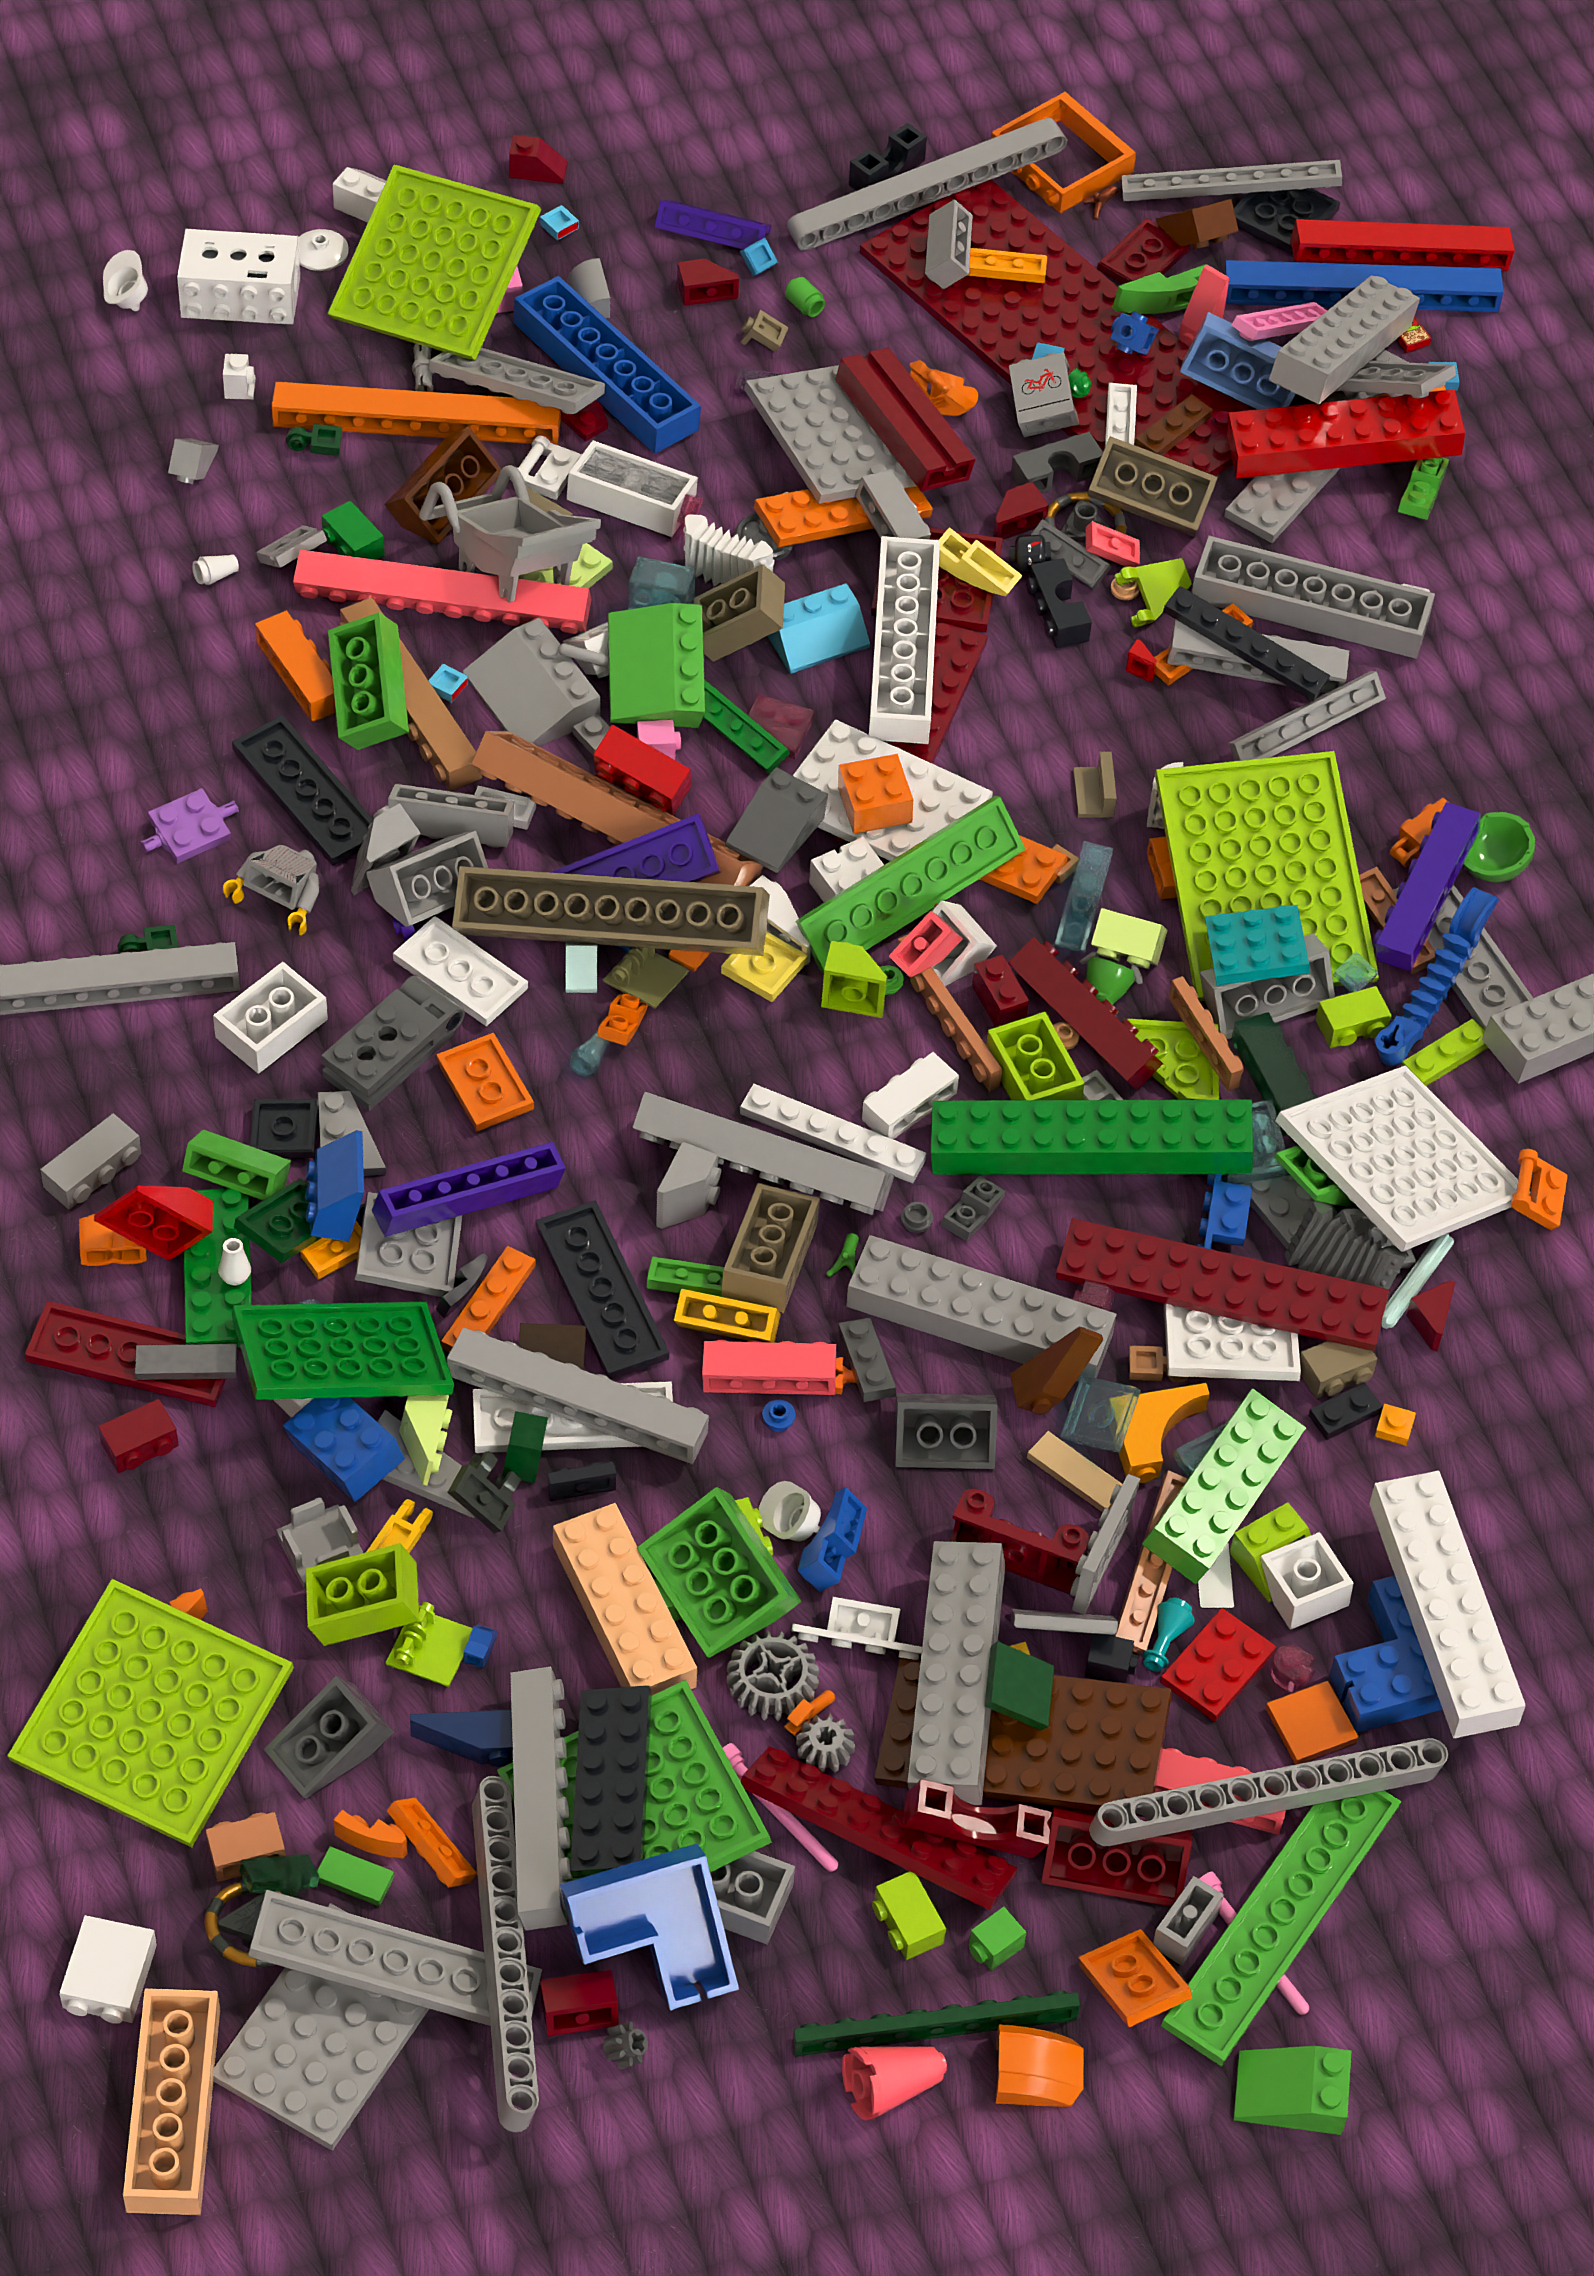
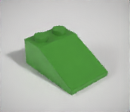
(1311, 1177)
(1294, 2088)

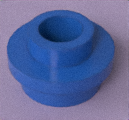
(775, 1422)

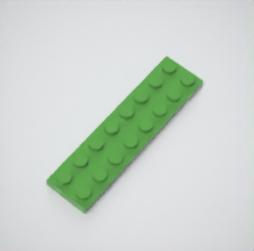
(914, 881)

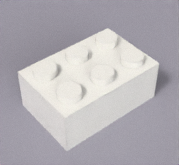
(270, 1017)

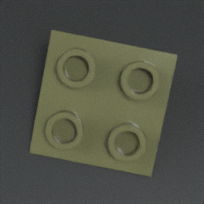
(646, 975)

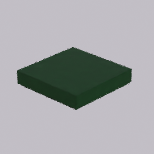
(1019, 1686)

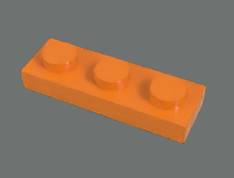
(431, 1842)

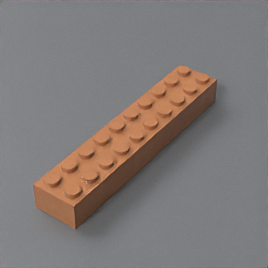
(591, 799)

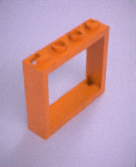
(1091, 131)

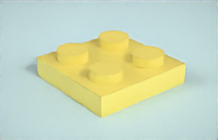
(767, 973)

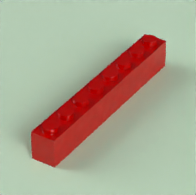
(1401, 244)

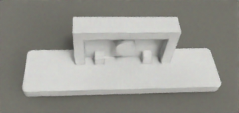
(861, 1624)

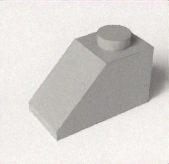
(191, 459)

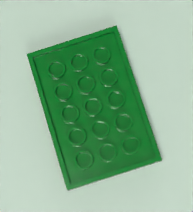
(341, 1350)

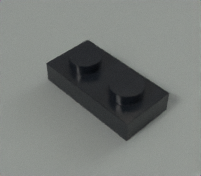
(1345, 1411)
(581, 1481)

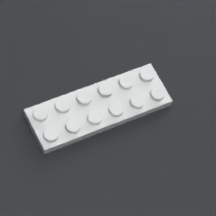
(496, 1413)

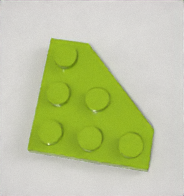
(1184, 1065)

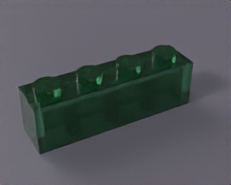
(1271, 1063)

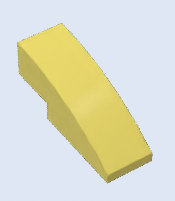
(976, 564)

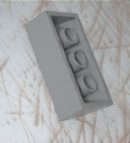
(425, 879)
(1279, 996)

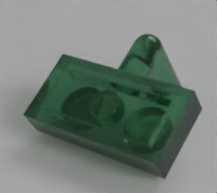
(280, 1874)

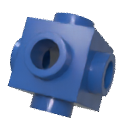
(1133, 333)

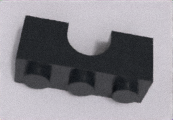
(903, 153)
(1063, 621)

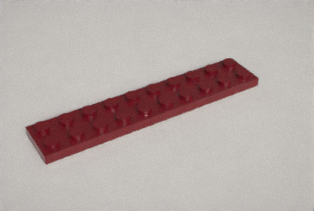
(955, 661)
(1223, 1284)

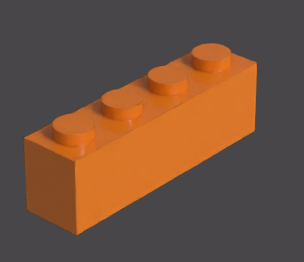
(297, 664)

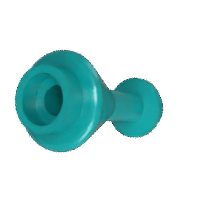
(1172, 1619)

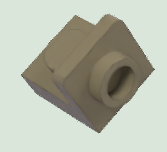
(764, 330)

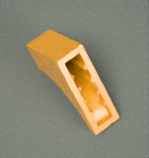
(1151, 1421)

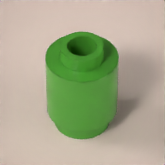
(805, 297)

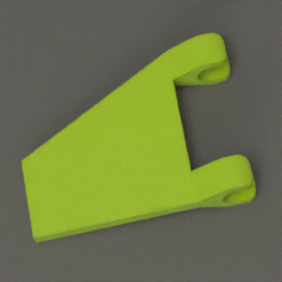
(1156, 584)

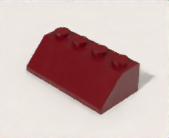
(1135, 1870)

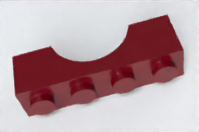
(1010, 1829)

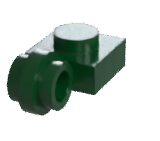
(323, 439)
(154, 938)

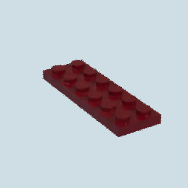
(106, 1350)

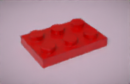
(1218, 1664)

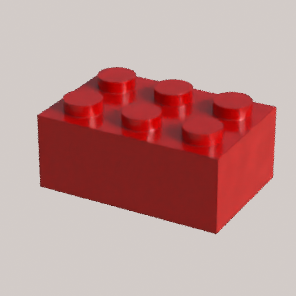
(641, 770)

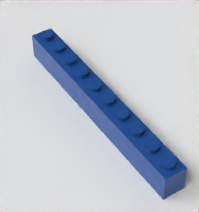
(1329, 283)

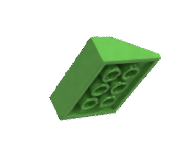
(657, 664)
(718, 1573)

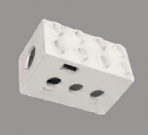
(239, 276)

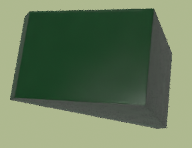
(525, 1446)

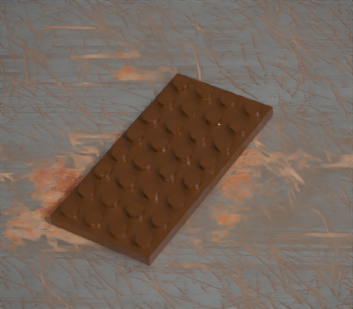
(1096, 1750)

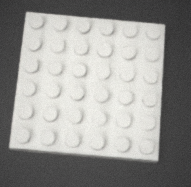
(1401, 1157)

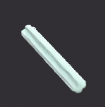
(1416, 1279)

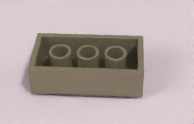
(1152, 486)
(770, 1247)

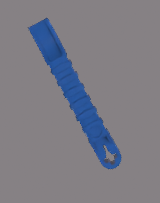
(1458, 945)

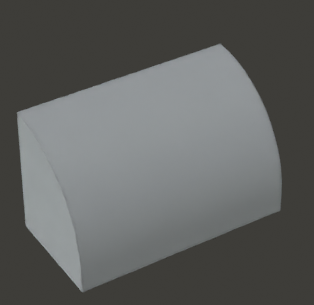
(590, 283)

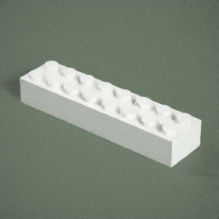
(904, 640)
(1447, 1604)

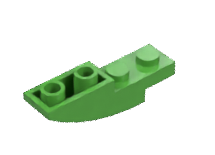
(1157, 293)
(1423, 487)

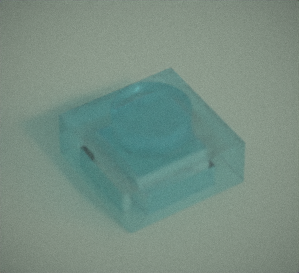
(1355, 973)

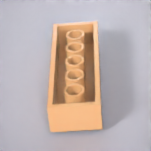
(623, 1601)
(172, 2102)

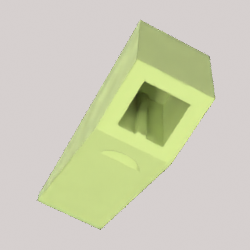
(422, 1432)

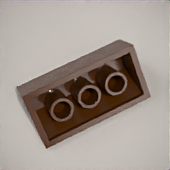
(457, 462)

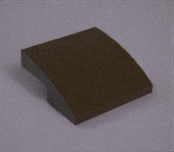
(558, 1342)

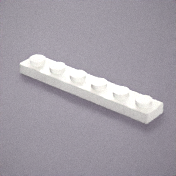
(833, 1133)

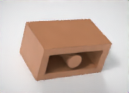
(241, 1840)

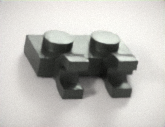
(484, 1499)

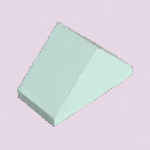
(581, 967)

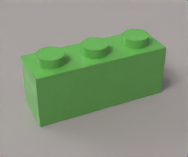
(235, 1165)

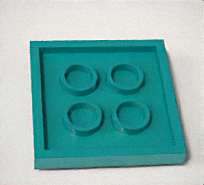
(1257, 945)

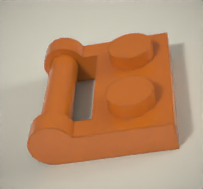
(1546, 1193)

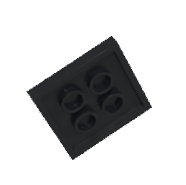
(1274, 213)

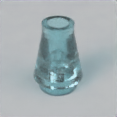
(588, 1056)

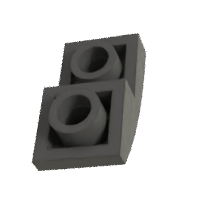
(974, 1208)

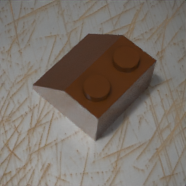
(1201, 224)

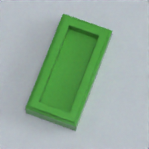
(355, 1876)

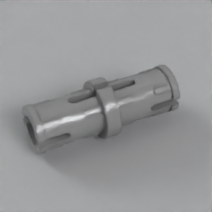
(420, 368)

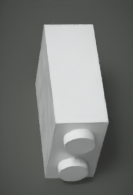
(108, 1970)

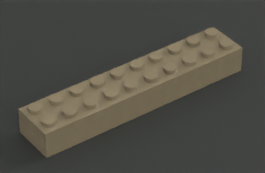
(611, 910)

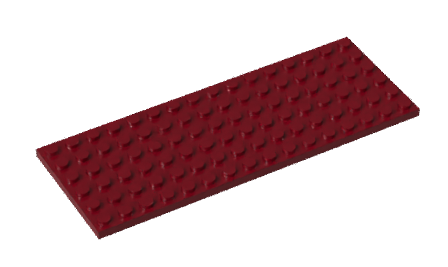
(1070, 310)

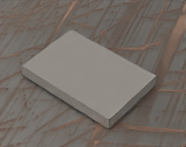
(1064, 1621)

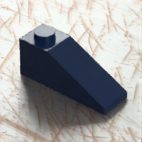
(472, 1735)

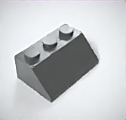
(945, 1431)

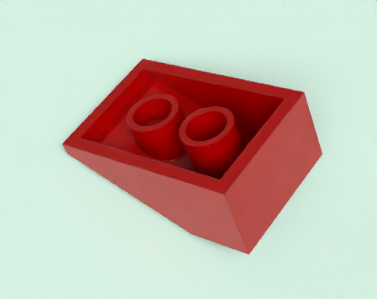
(160, 1218)

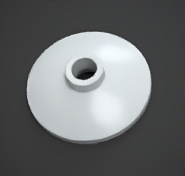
(322, 250)

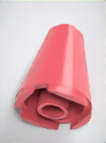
(889, 2076)

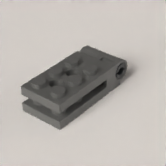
(391, 1042)

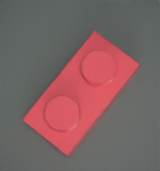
(1112, 545)

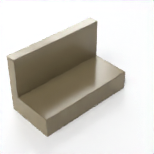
(1096, 788)

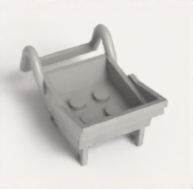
(510, 533)

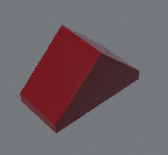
(1429, 1312)

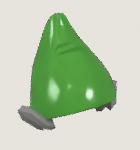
(1109, 977)

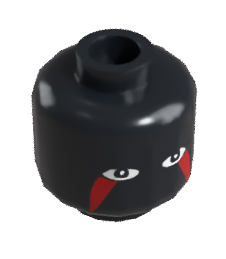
(1029, 551)

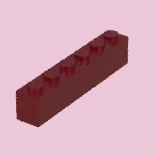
(1085, 1013)

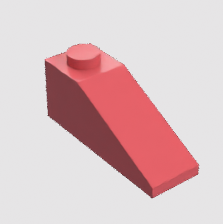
(1207, 297)

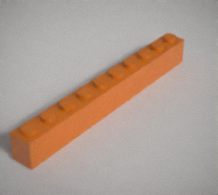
(413, 412)

